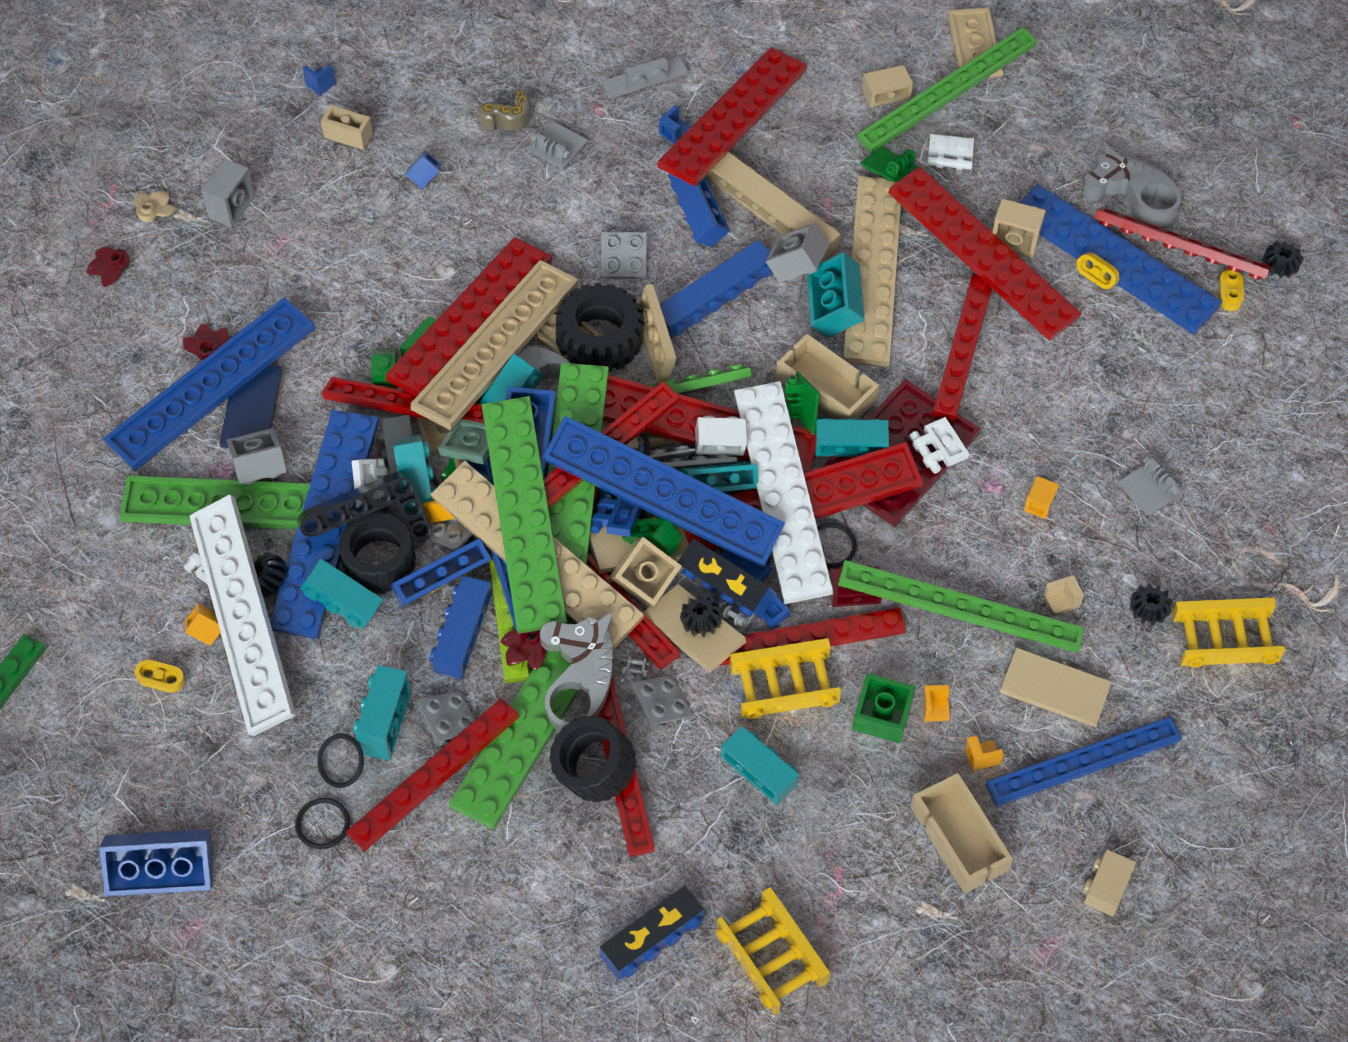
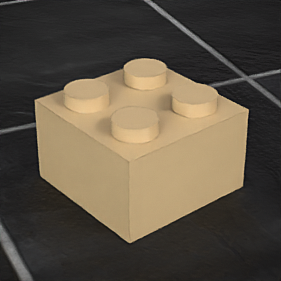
(1019, 226)
(645, 572)

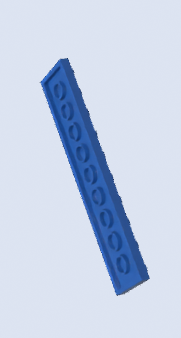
(1138, 271)
(208, 384)
(346, 439)
(663, 491)

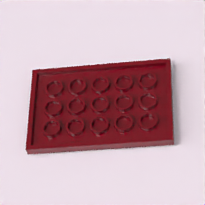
(909, 411)

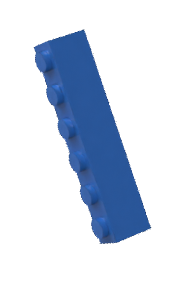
(715, 288)

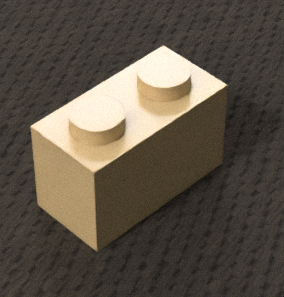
(887, 85)
(346, 127)
(1109, 883)

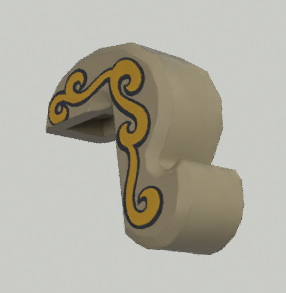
(505, 116)

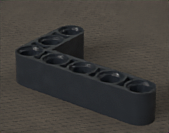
(367, 506)

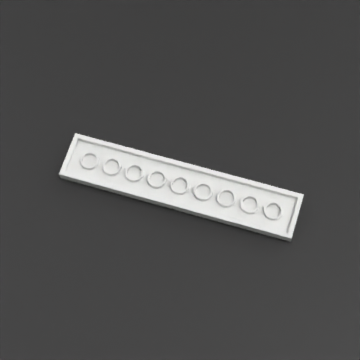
(784, 492)
(242, 616)

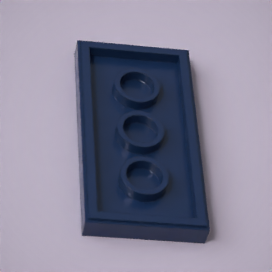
(252, 406)

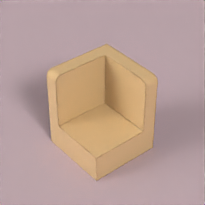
(1063, 595)

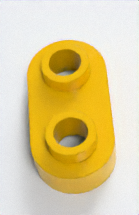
(1099, 270)
(1231, 287)
(161, 676)

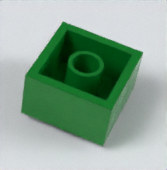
(883, 708)

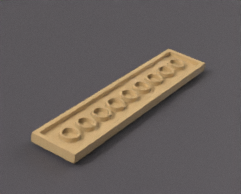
(876, 252)
(493, 344)
(584, 593)

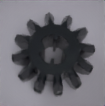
(1283, 258)
(270, 572)
(1150, 604)
(701, 615)

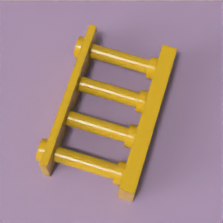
(1233, 610)
(792, 656)
(785, 928)

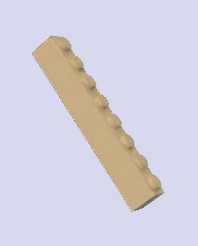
(767, 200)

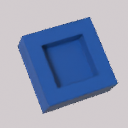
(775, 613)

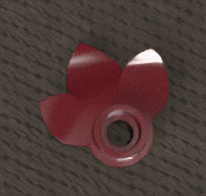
(108, 264)
(205, 341)
(522, 649)

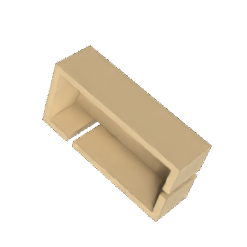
(831, 377)
(961, 833)

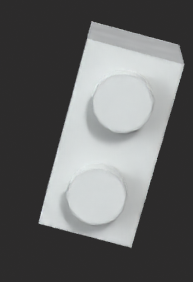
(720, 436)

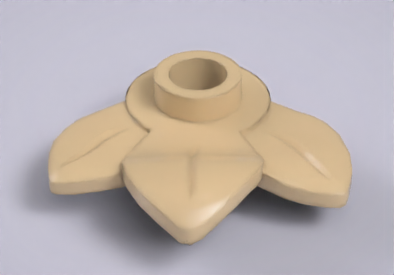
(153, 205)

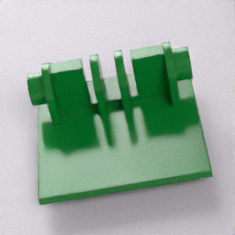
(889, 164)
(802, 401)

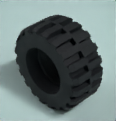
(604, 304)

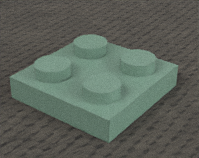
(466, 442)

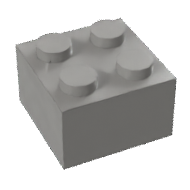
(228, 192)
(797, 252)
(256, 456)

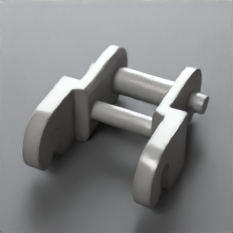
(644, 673)

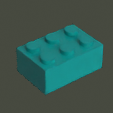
(836, 295)
(383, 712)

